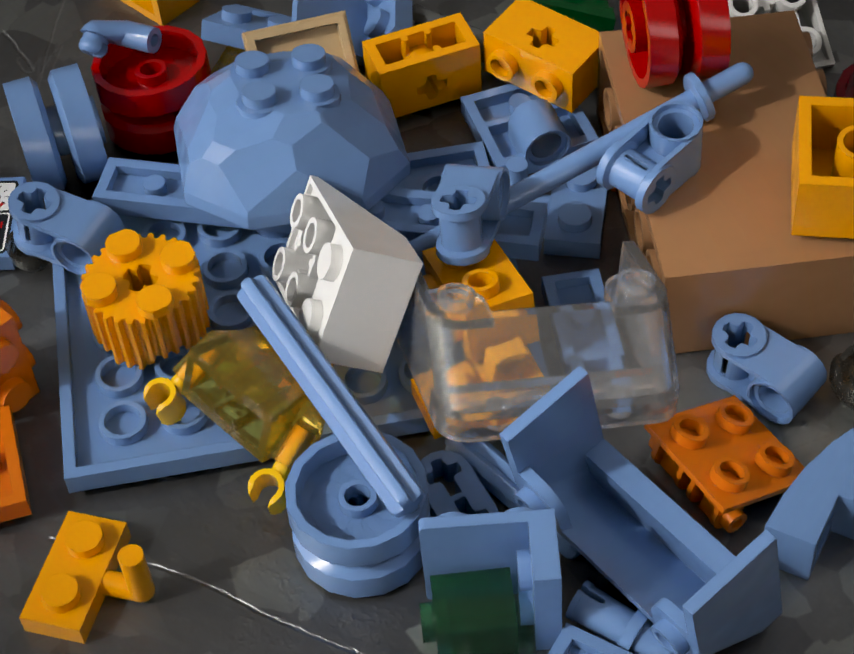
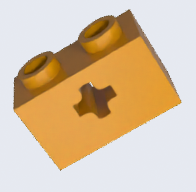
(543, 53)
(425, 64)

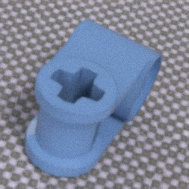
(655, 156)
(469, 211)
(66, 231)
(767, 372)

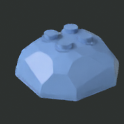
(275, 120)

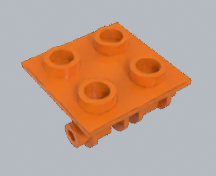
(723, 459)

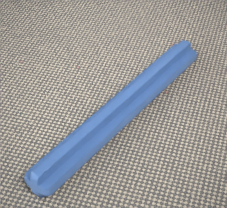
(331, 397)

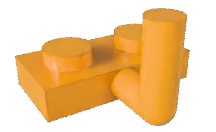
(81, 574)

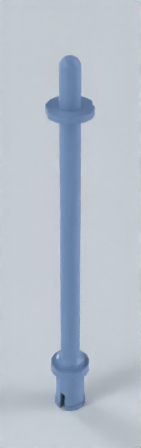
(696, 93)

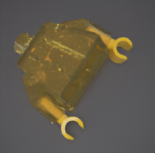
(250, 396)

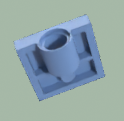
(524, 126)

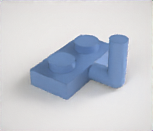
(573, 212)

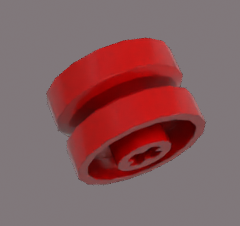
(675, 36)
(147, 90)

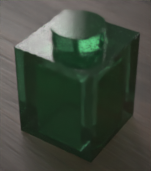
(471, 613)

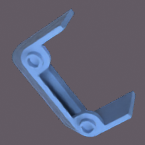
(635, 531)

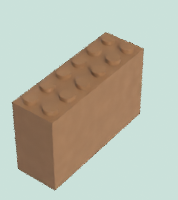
(727, 230)

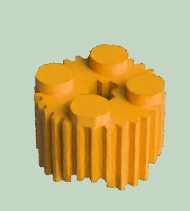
(145, 297)

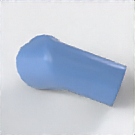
(124, 33)

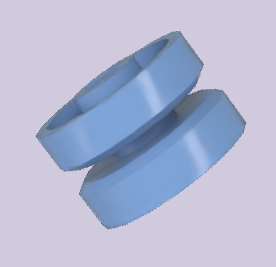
(60, 129)
(343, 527)

